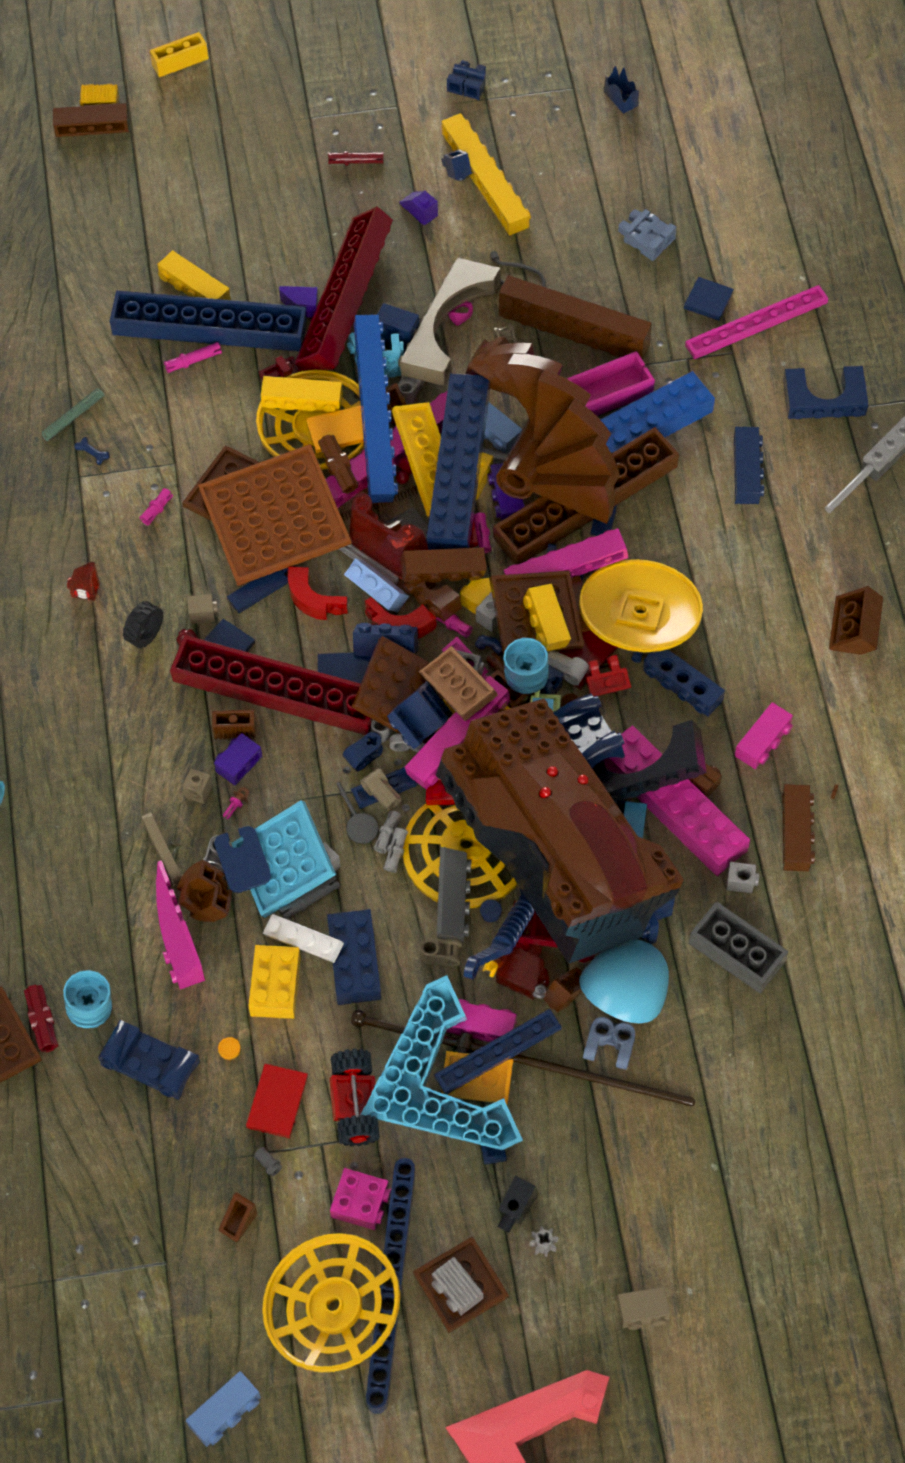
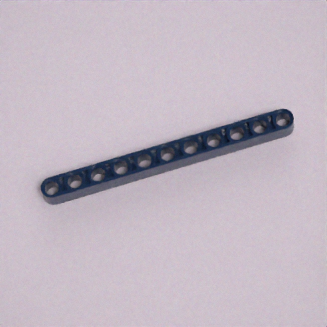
(391, 1249)

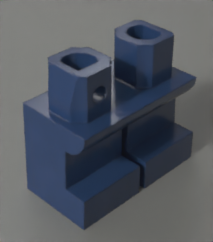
(467, 80)

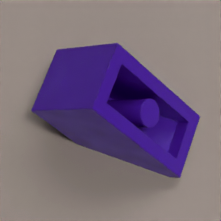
(421, 206)
(300, 296)

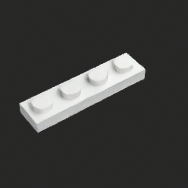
(303, 937)

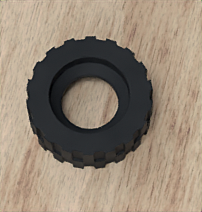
(143, 624)

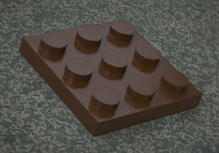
(481, 1272)

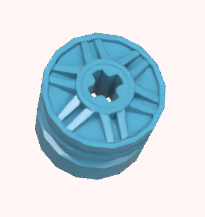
(526, 665)
(87, 999)

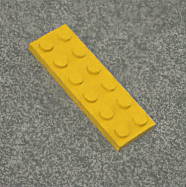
(421, 444)

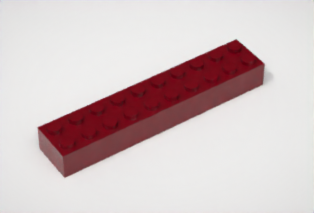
(344, 291)
(269, 684)

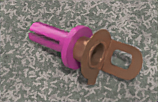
(236, 801)

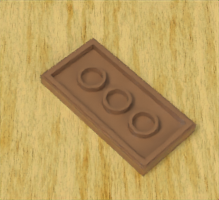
(458, 683)

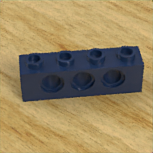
(711, 695)

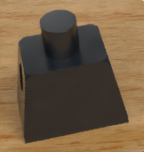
(519, 1194)

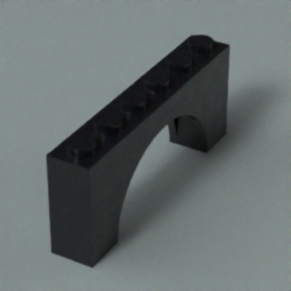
(679, 762)

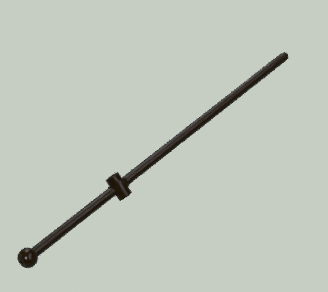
(465, 1045)

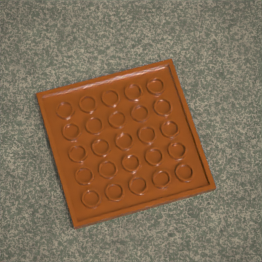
(274, 514)

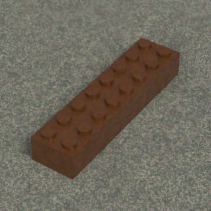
(573, 318)

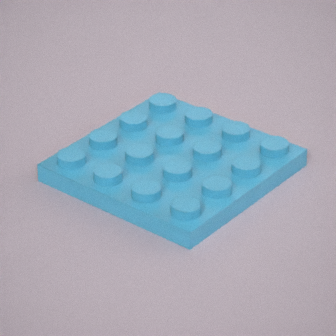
(293, 857)

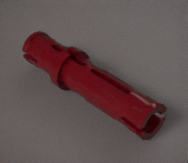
(355, 158)

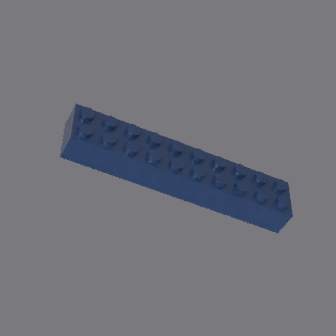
(208, 320)
(458, 462)

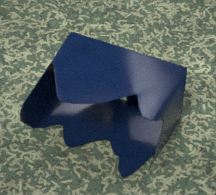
(617, 82)

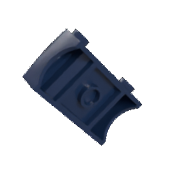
(589, 729)
(148, 1060)

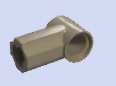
(378, 786)

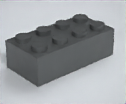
(738, 947)

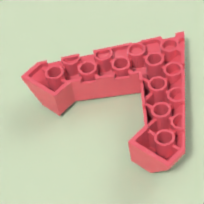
(501, 1430)

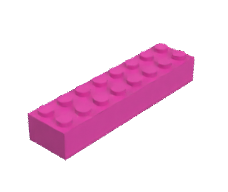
(683, 808)

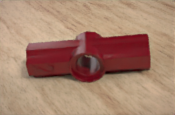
(41, 1018)

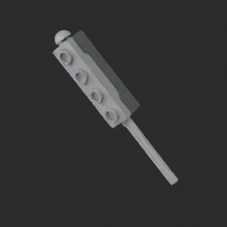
(876, 461)

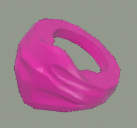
(459, 318)

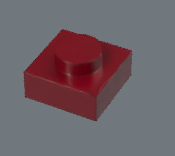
(282, 367)

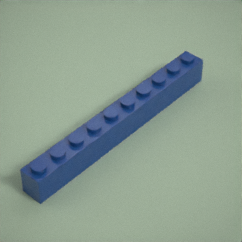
(374, 408)

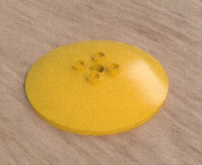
(664, 594)

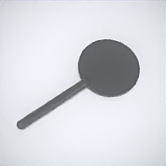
(361, 827)

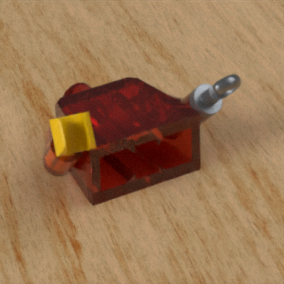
(521, 972)

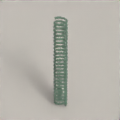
(70, 417)

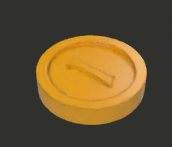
(229, 1048)

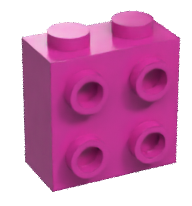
(360, 1199)

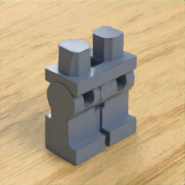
(647, 233)

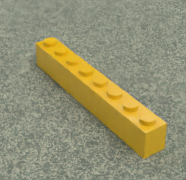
(486, 175)

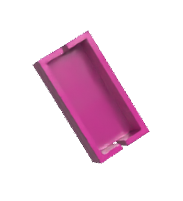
(615, 383)

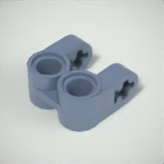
(610, 1038)

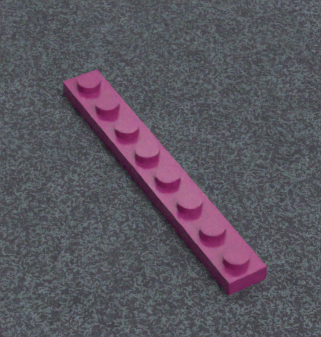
(756, 322)

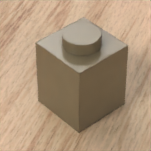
(202, 608)

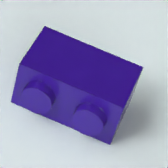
(238, 759)

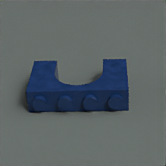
(803, 404)

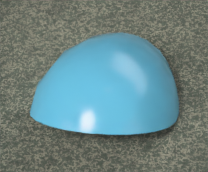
(627, 981)

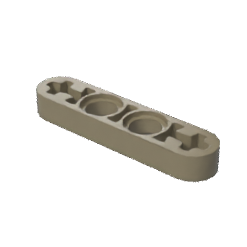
(161, 848)

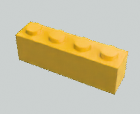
(190, 278)
(301, 394)

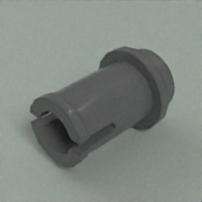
(268, 1161)

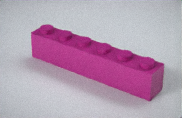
(578, 557)
(425, 763)

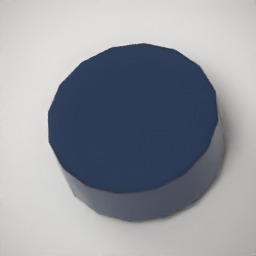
(490, 910)

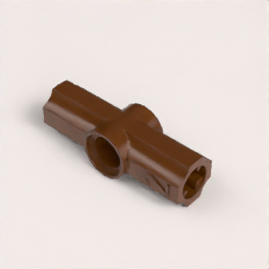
(338, 464)

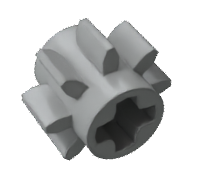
(545, 1247)

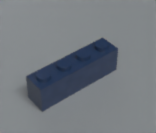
(747, 465)

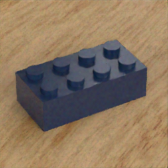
(356, 964)

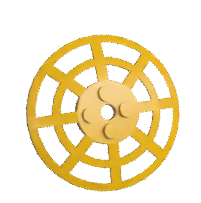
(298, 421)
(452, 838)
(323, 1294)

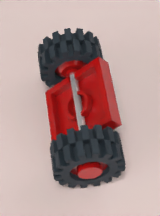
(349, 1095)

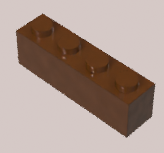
(90, 120)
(443, 564)
(797, 827)

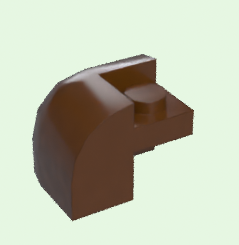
(204, 892)

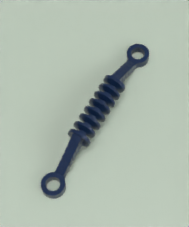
(505, 938)

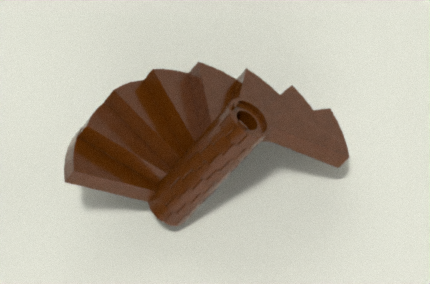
(562, 443)

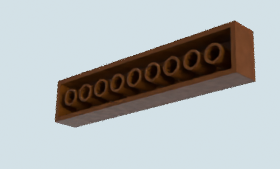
(547, 521)

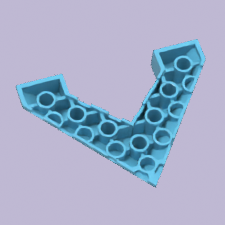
(401, 1089)

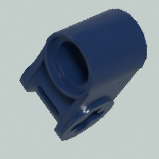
(363, 751)

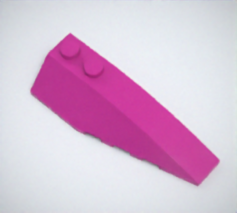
(176, 936)

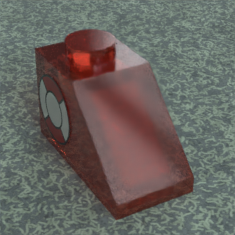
(84, 582)

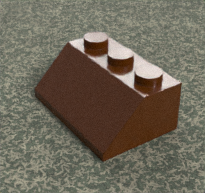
(856, 621)

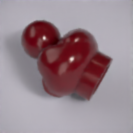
(403, 475)

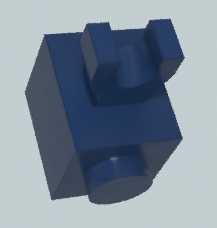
(457, 164)

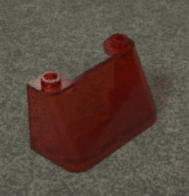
(379, 540)

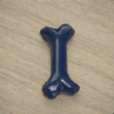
(100, 456)

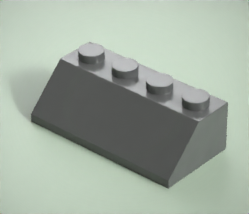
(452, 895)

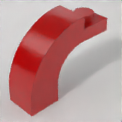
(309, 601)
(418, 618)

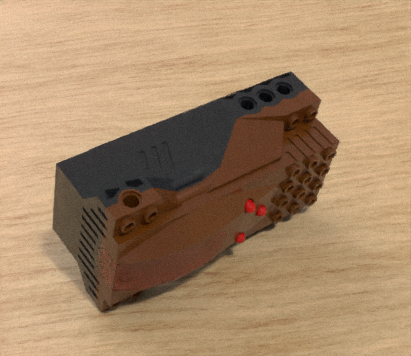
(557, 830)

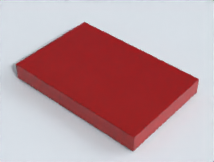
(277, 1101)

